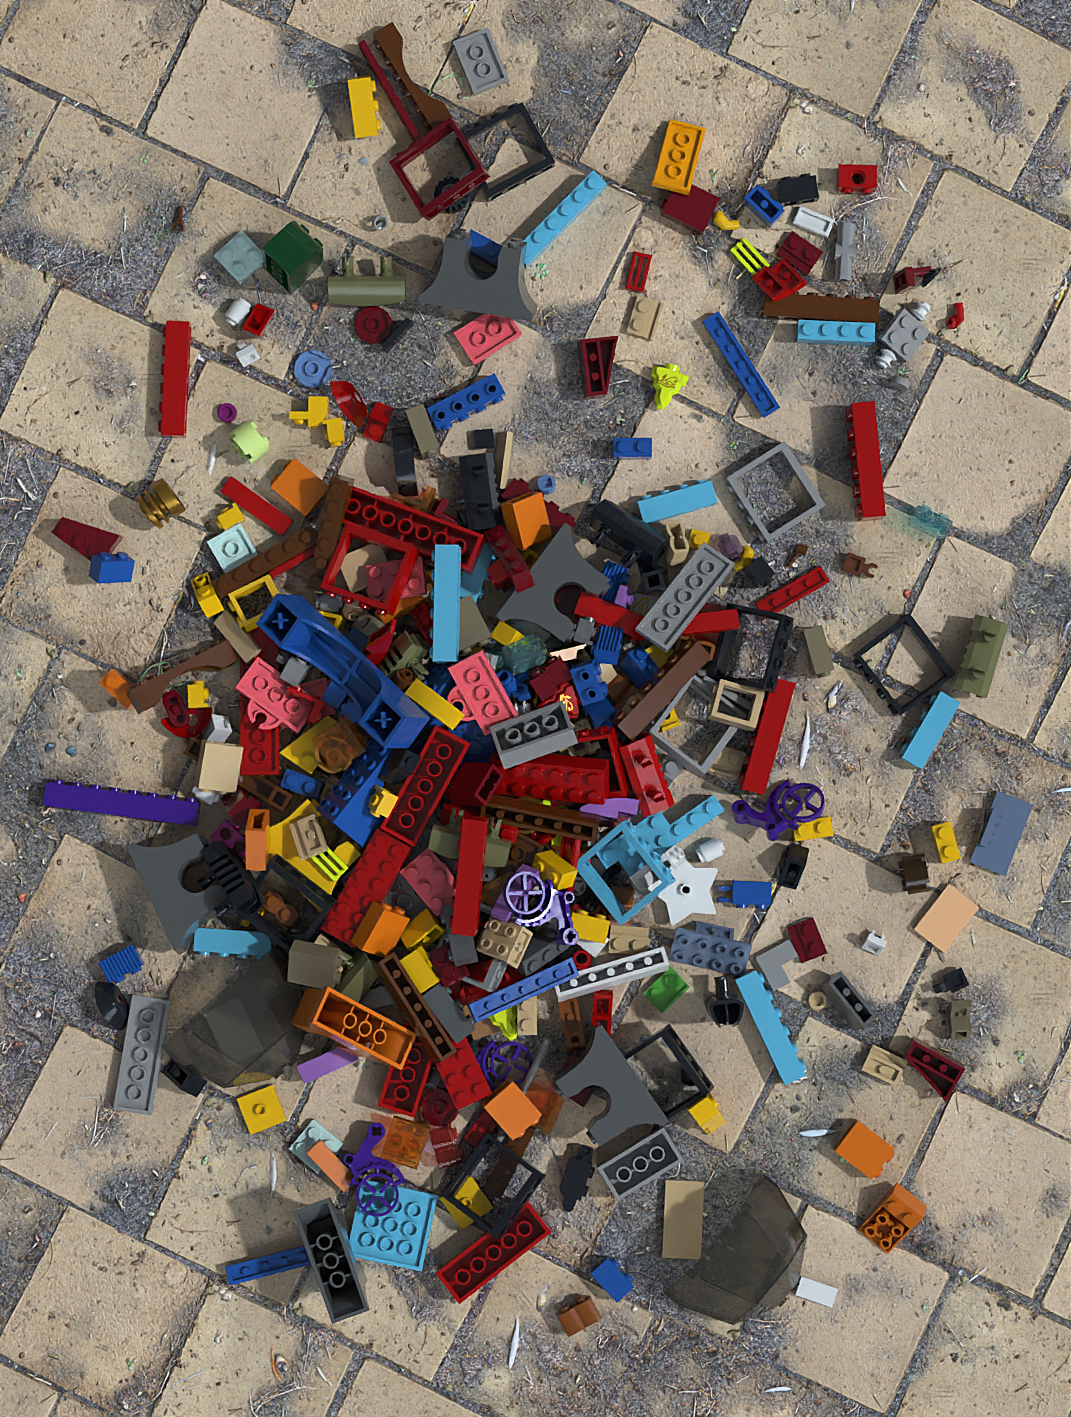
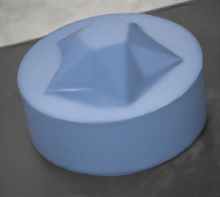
(546, 484)

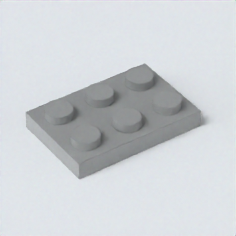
(480, 61)

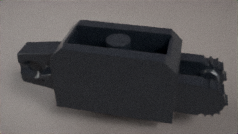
(575, 1177)

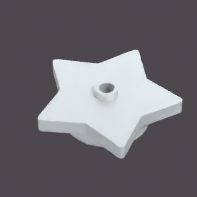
(699, 897)

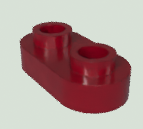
(176, 710)

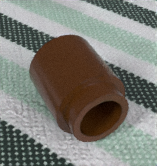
(403, 679)

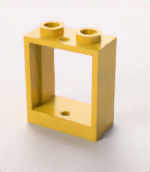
(237, 594)

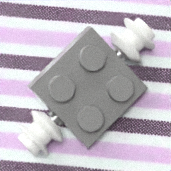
(904, 334)

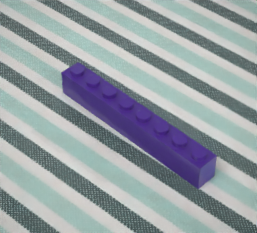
(122, 804)

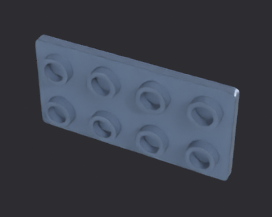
(1001, 833)
(710, 948)

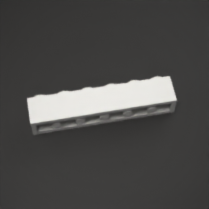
(613, 974)

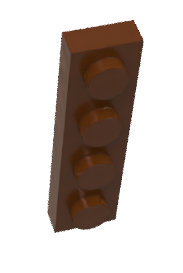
(507, 1165)

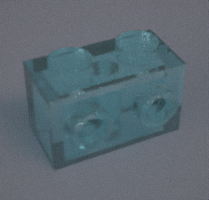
(930, 522)
(524, 654)

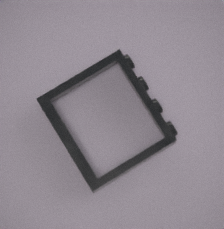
(521, 177)
(726, 641)
(927, 645)
(306, 887)
(687, 1062)
(518, 1202)

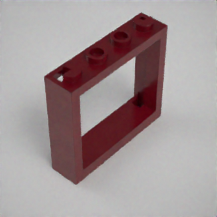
(455, 192)

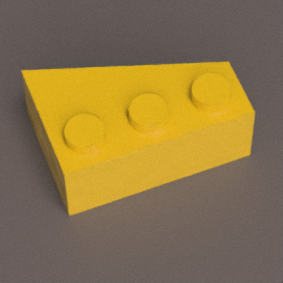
(364, 106)
(303, 748)
(707, 1114)

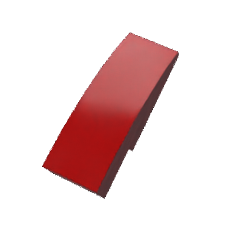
(379, 642)
(602, 1009)

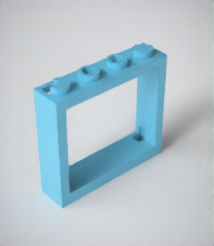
(601, 889)

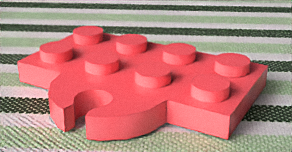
(480, 692)
(267, 696)

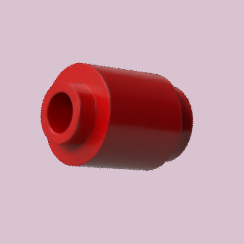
(583, 956)

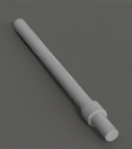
(529, 1077)

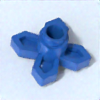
(514, 684)

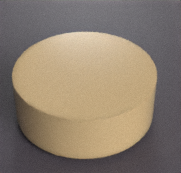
(817, 1000)

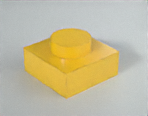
(697, 538)

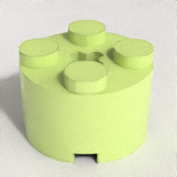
(248, 441)

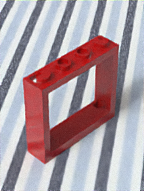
(389, 607)
(615, 790)

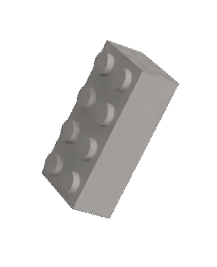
(533, 734)
(640, 1163)

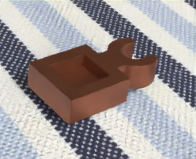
(855, 565)

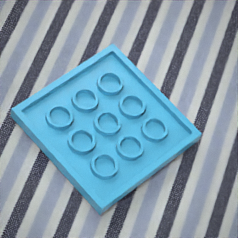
(398, 1236)

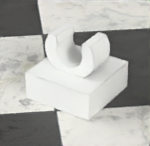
(247, 354)
(874, 944)

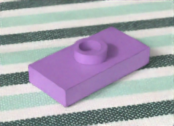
(624, 597)

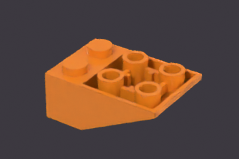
(893, 1218)

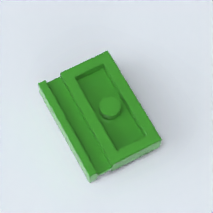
(666, 990)

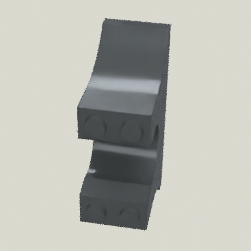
(470, 289)
(554, 569)
(163, 878)
(627, 1097)
(332, 1259)

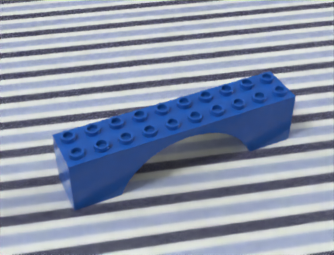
(382, 706)
(349, 798)

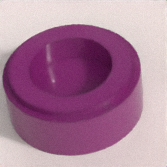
(227, 413)

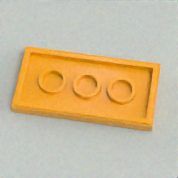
(678, 157)

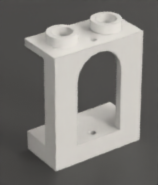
(643, 878)

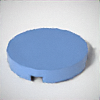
(312, 369)

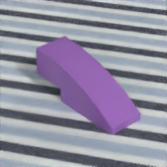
(612, 808)
(500, 909)
(324, 1064)

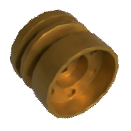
(160, 503)

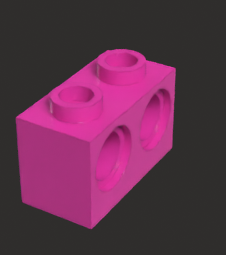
(235, 837)

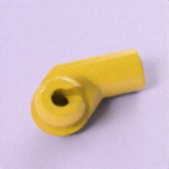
(723, 223)

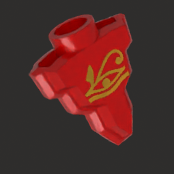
(568, 696)

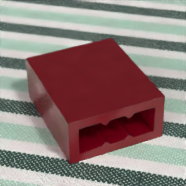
(690, 210)
(474, 783)

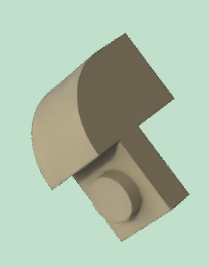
(369, 624)
(959, 1019)

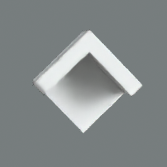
(217, 729)

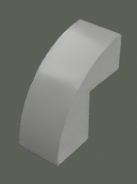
(377, 999)

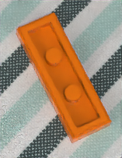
(331, 1164)

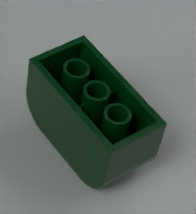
(292, 256)

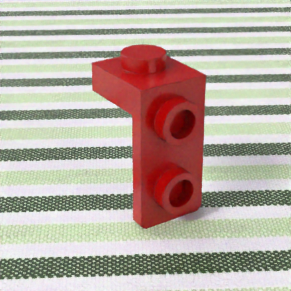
(315, 713)

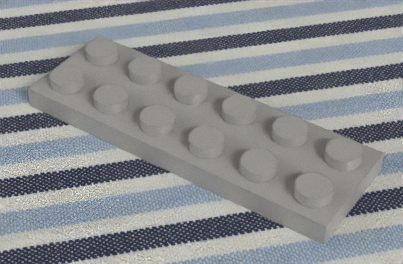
(685, 597)
(142, 1054)

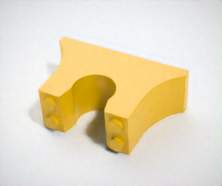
(283, 844)

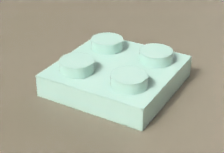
(240, 257)
(232, 548)
(309, 1137)

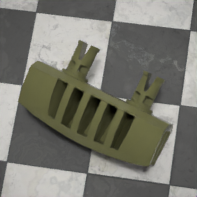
(366, 289)
(405, 653)
(981, 656)
(445, 838)
(357, 974)

